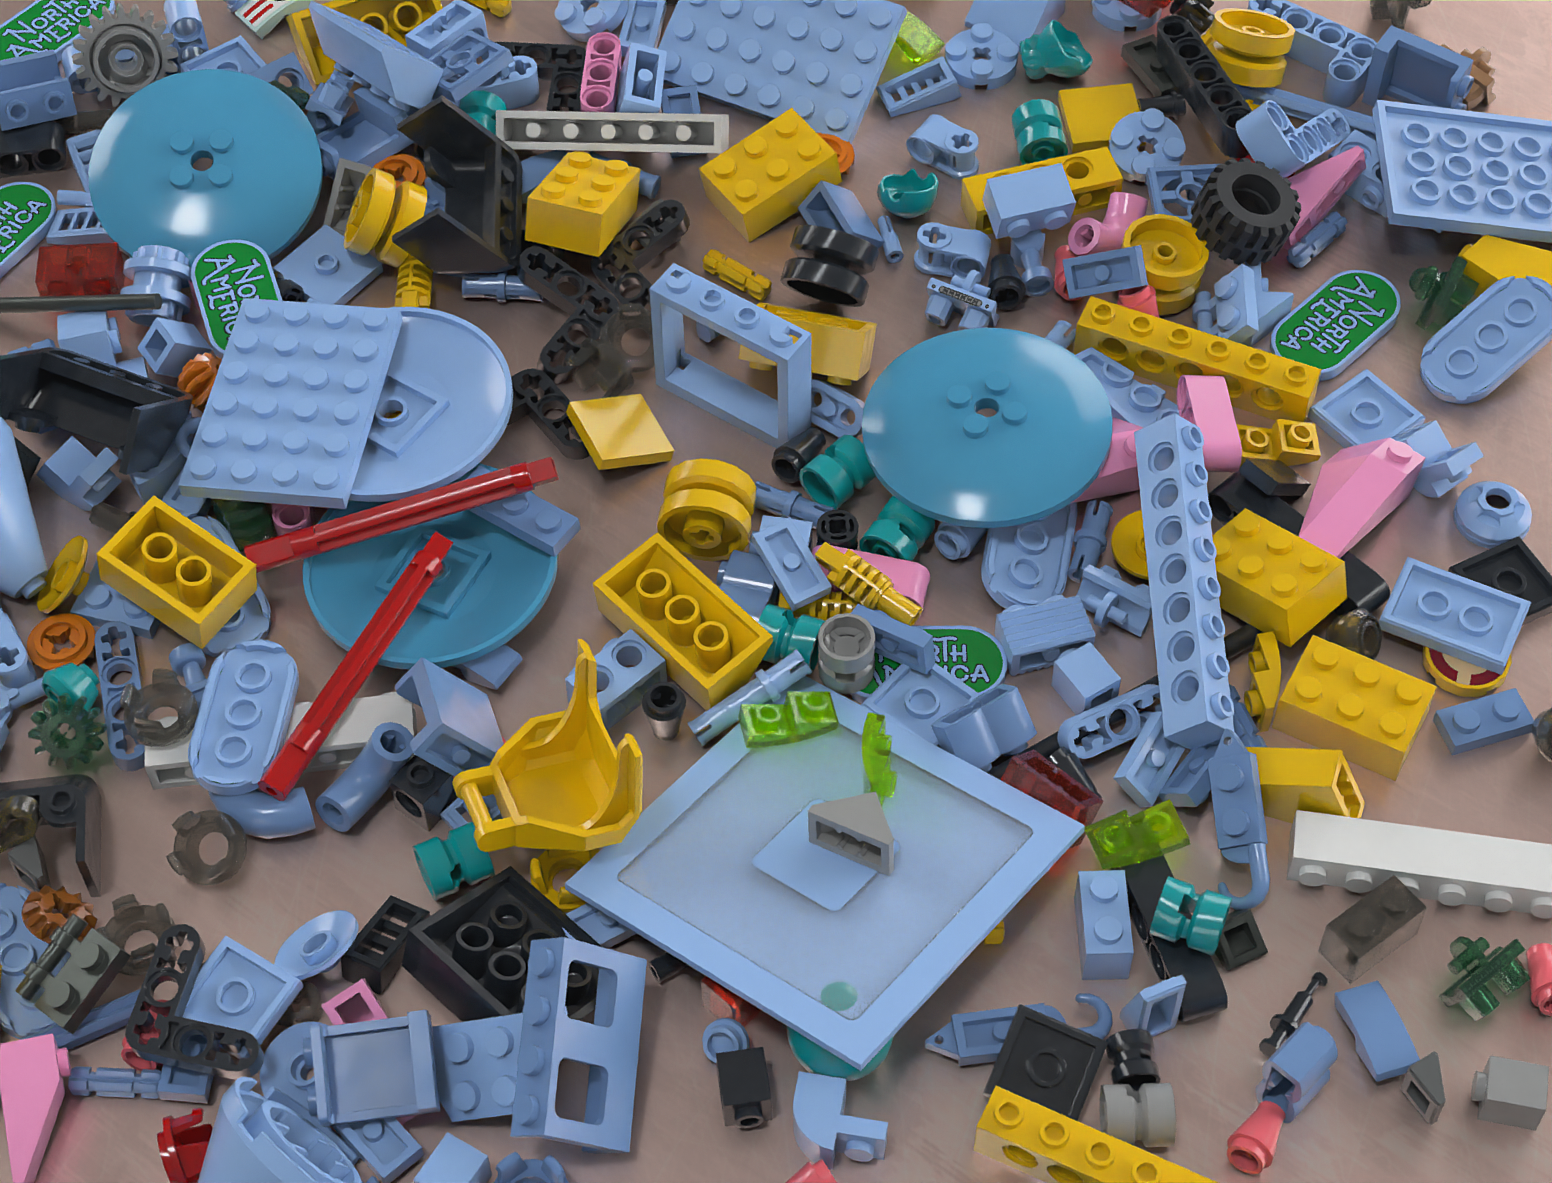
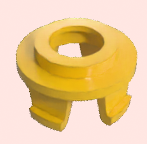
(549, 865)

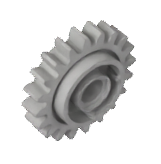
(118, 33)

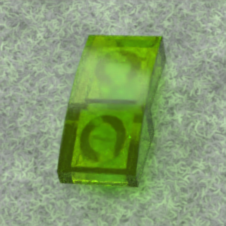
(918, 39)
(798, 719)
(877, 758)
(1137, 838)

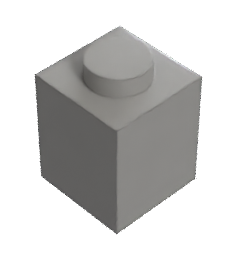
(1511, 1092)

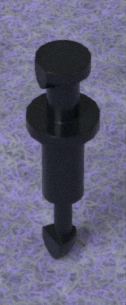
(1289, 1021)

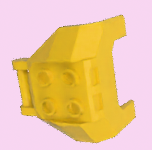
(558, 779)

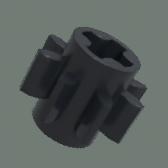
(1196, 11)

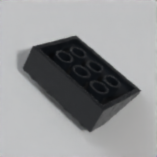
(479, 950)

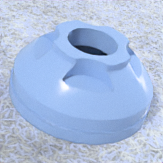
(1489, 525)

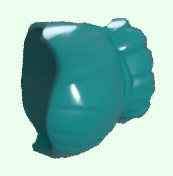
(1055, 53)

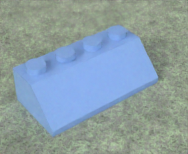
(375, 59)

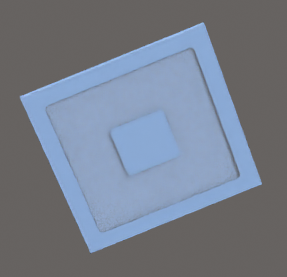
(801, 932)

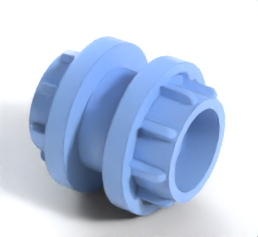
(161, 272)

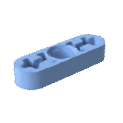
(1099, 717)

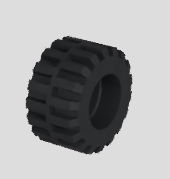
(1245, 211)

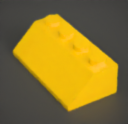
(389, 16)
(685, 618)

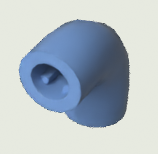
(365, 777)
(266, 816)

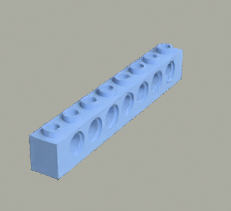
(1183, 583)

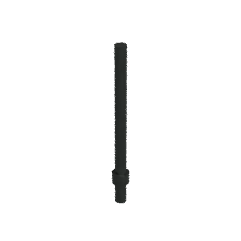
(80, 303)

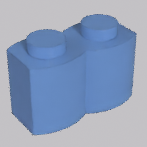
(747, 582)
(986, 727)
(1298, 1070)

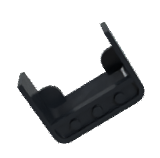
(481, 194)
(93, 401)
(65, 804)

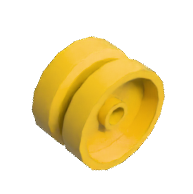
(1251, 46)
(382, 212)
(1171, 258)
(707, 509)

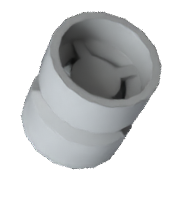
(846, 653)
(1139, 1114)

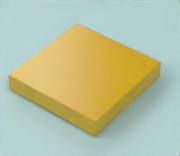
(1094, 112)
(620, 431)

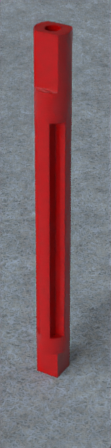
(400, 514)
(354, 669)

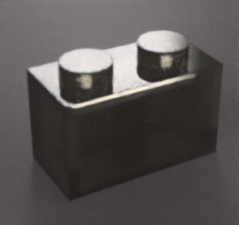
(1372, 929)

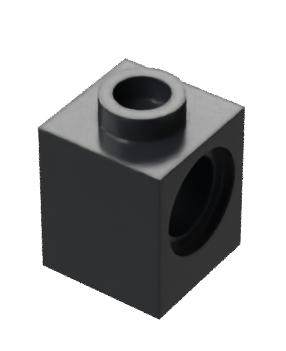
(422, 792)
(744, 1087)

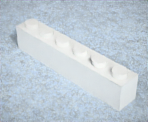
(613, 131)
(170, 766)
(1428, 861)

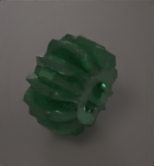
(244, 520)
(55, 742)

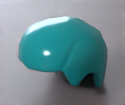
(908, 193)

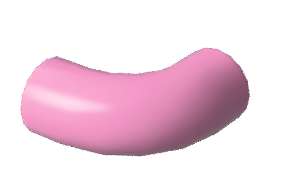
(1092, 236)

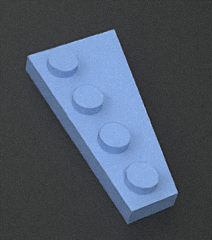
(1128, 398)

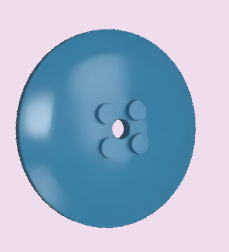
(260, 177)
(982, 469)
(479, 603)

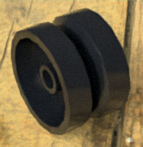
(829, 265)

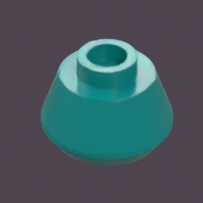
(73, 680)

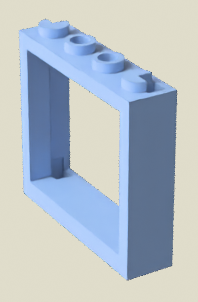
(769, 420)

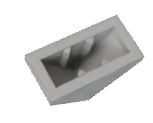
(343, 194)
(854, 830)

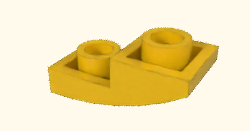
(1286, 441)
(1266, 680)

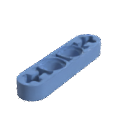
(111, 693)

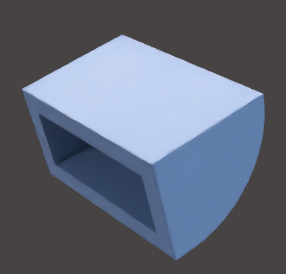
(839, 210)

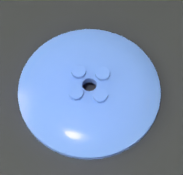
(452, 405)

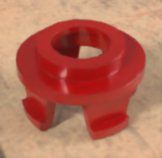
(184, 1146)

